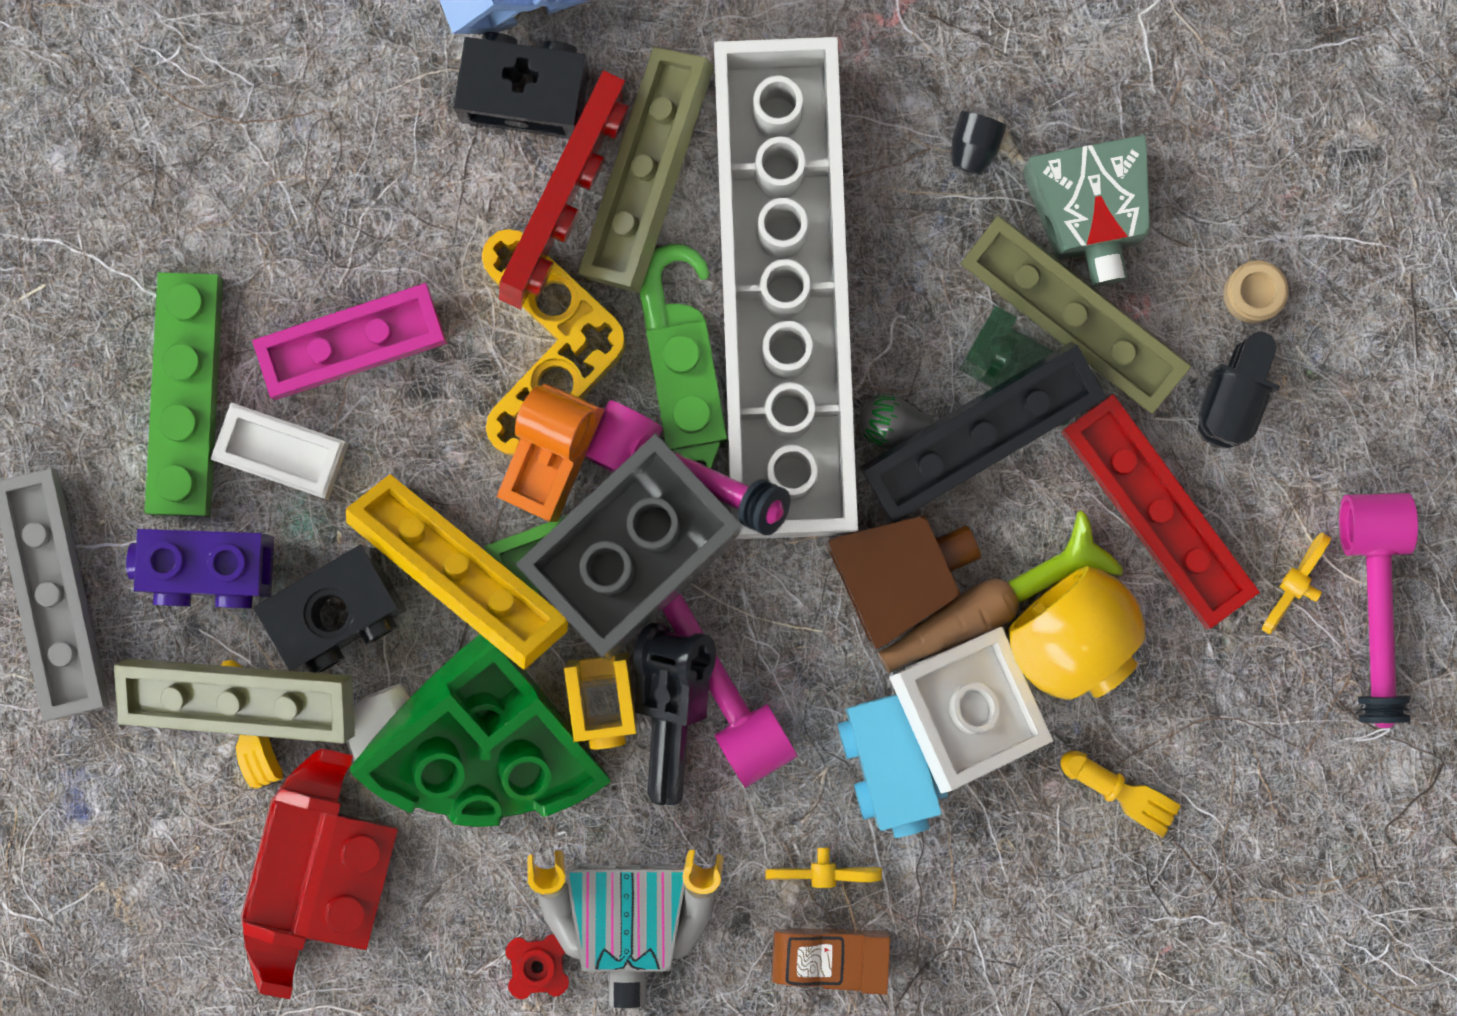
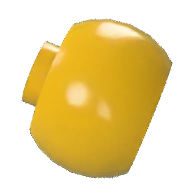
(1079, 635)

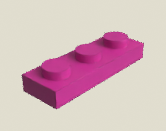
(349, 341)

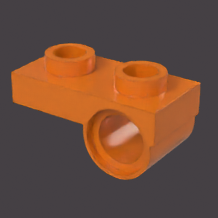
(553, 442)

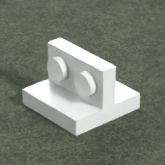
(970, 709)

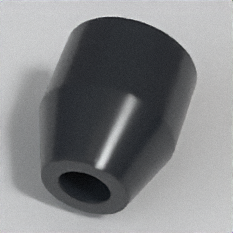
(976, 142)

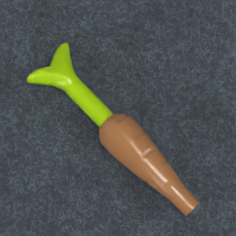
(996, 600)

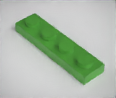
(184, 394)

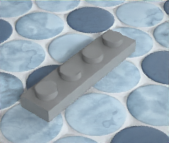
(51, 595)

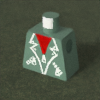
(1093, 203)

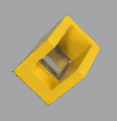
(601, 700)

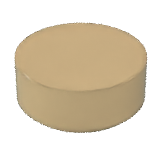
(1255, 292)

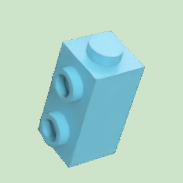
(896, 776)

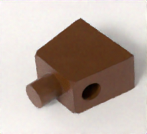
(900, 573)

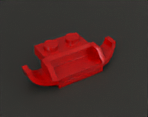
(312, 873)

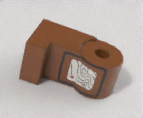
(832, 959)

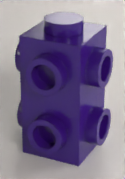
(201, 563)

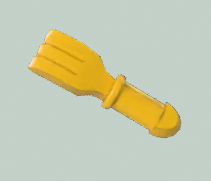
(256, 755)
(1138, 801)

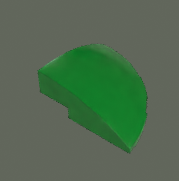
(479, 746)

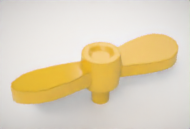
(1298, 582)
(824, 873)

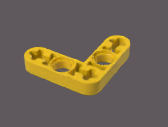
(565, 328)

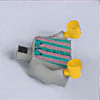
(626, 916)

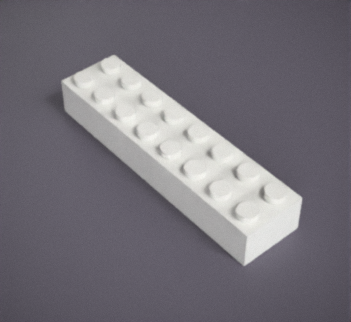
(786, 278)

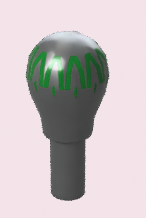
(890, 420)

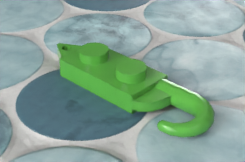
(682, 362)

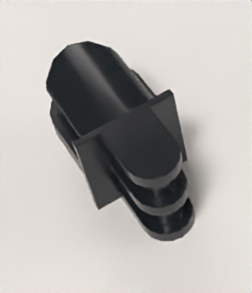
(1238, 393)

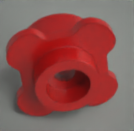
(524, 979)

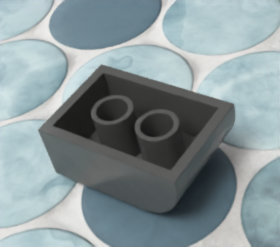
(630, 547)

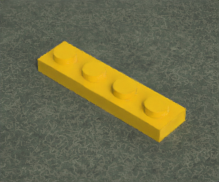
(457, 571)

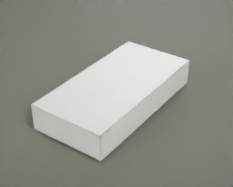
(279, 451)

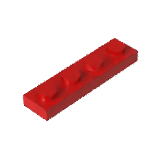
(554, 213)
(1160, 512)

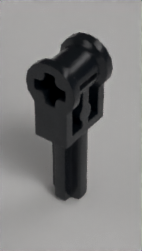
(675, 694)

